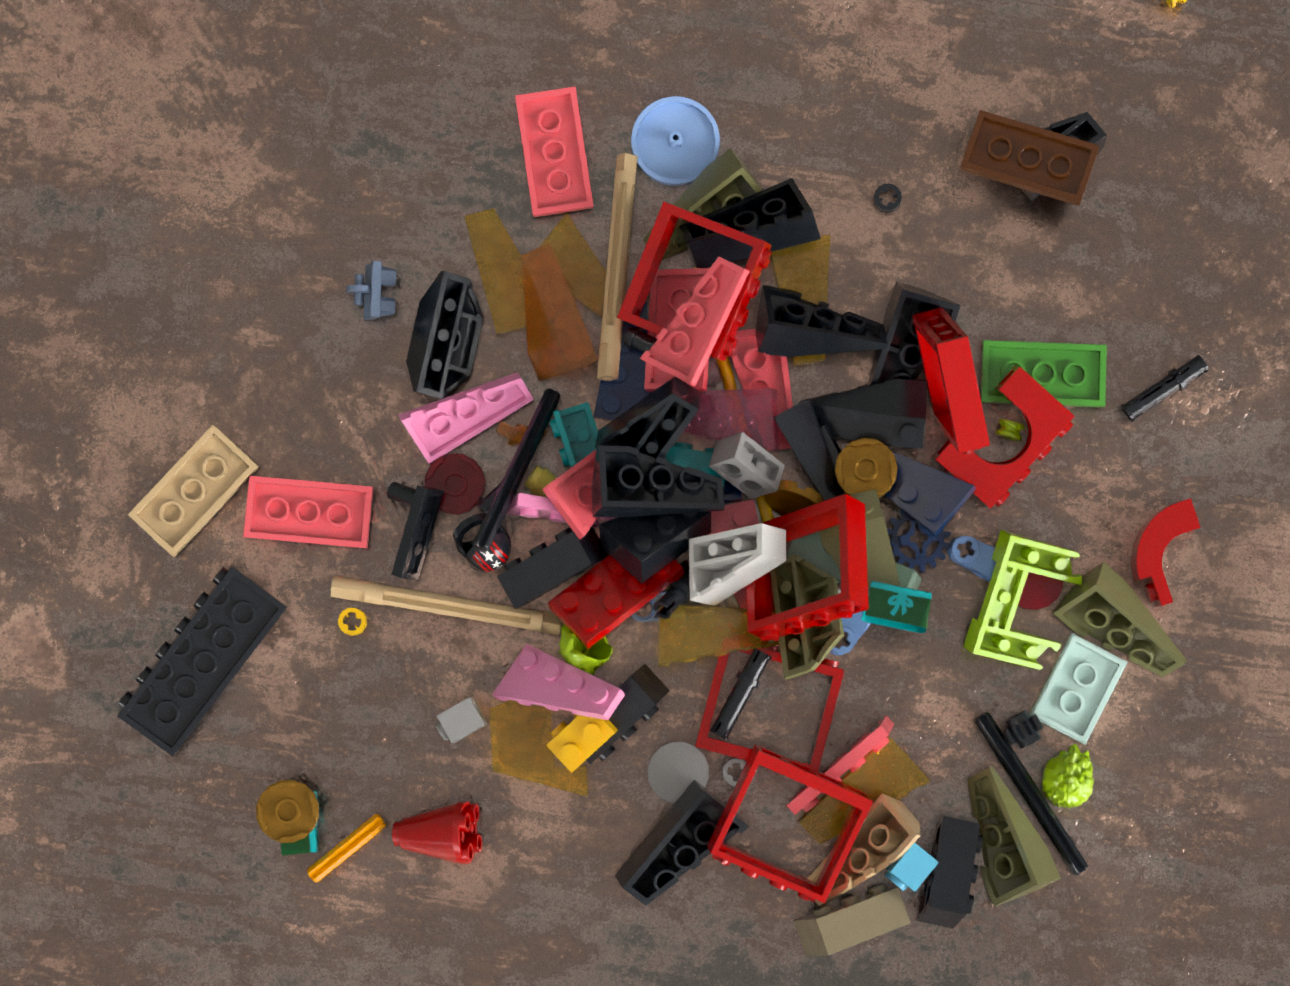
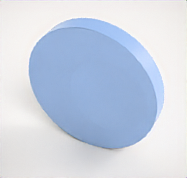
(675, 140)

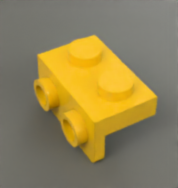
(579, 739)

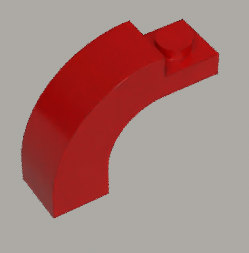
(1151, 543)

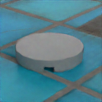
(675, 768)

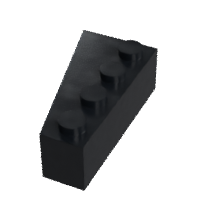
(773, 215)
(675, 844)

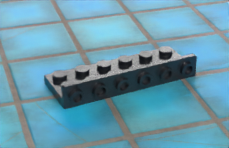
(200, 659)

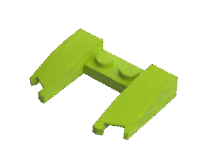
(992, 631)

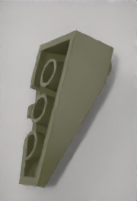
(1117, 617)

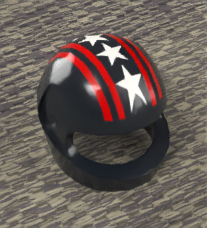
(479, 560)

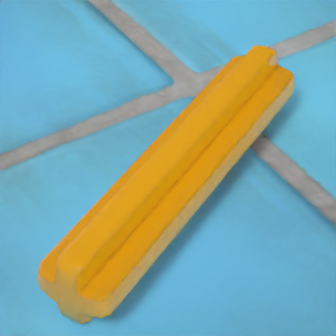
(346, 848)

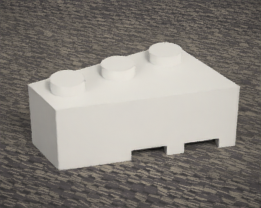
(732, 560)

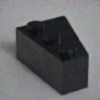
(651, 542)
(642, 694)

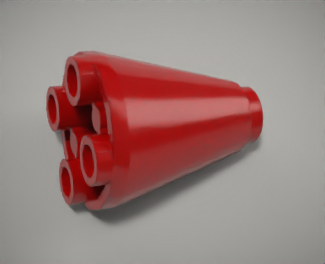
(441, 833)

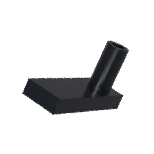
(418, 528)

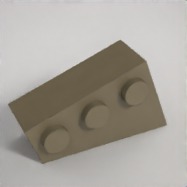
(852, 921)

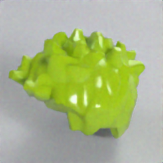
(579, 655)
(1068, 778)

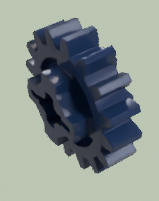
(919, 554)

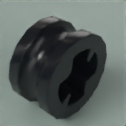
(891, 207)

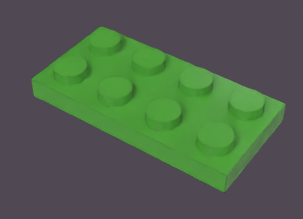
(1066, 370)

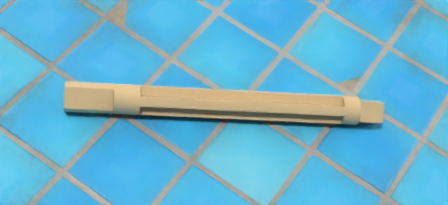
(617, 266)
(445, 605)

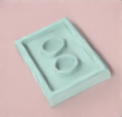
(1078, 688)

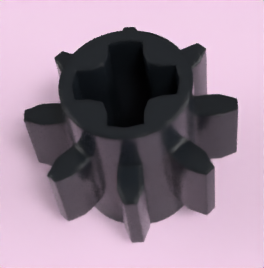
(1023, 729)

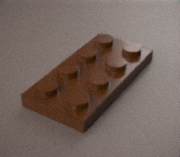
(1029, 157)

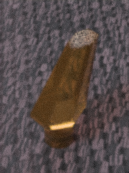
(514, 434)

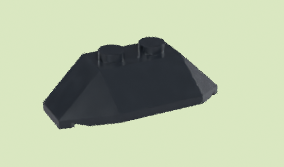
(444, 336)

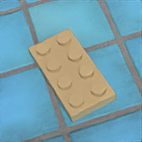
(193, 490)

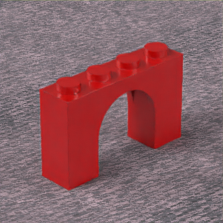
(1045, 421)

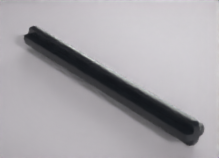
(516, 470)
(1031, 793)

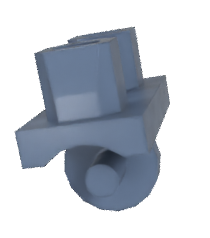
(375, 277)

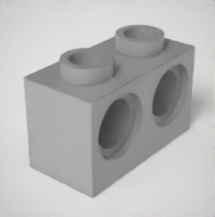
(746, 465)
(460, 720)

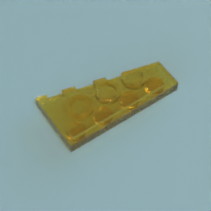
(499, 269)
(805, 271)
(705, 632)
(883, 772)

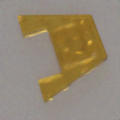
(521, 751)

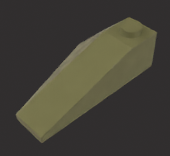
(716, 186)
(880, 558)
(1011, 847)

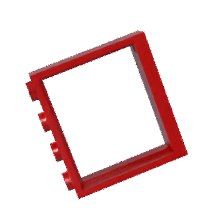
(652, 259)
(951, 380)
(850, 517)
(826, 667)
(780, 877)

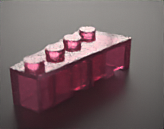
(737, 411)

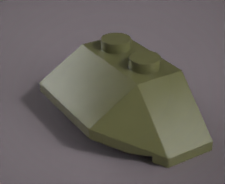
(798, 584)

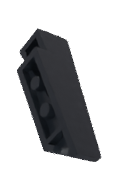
(813, 447)

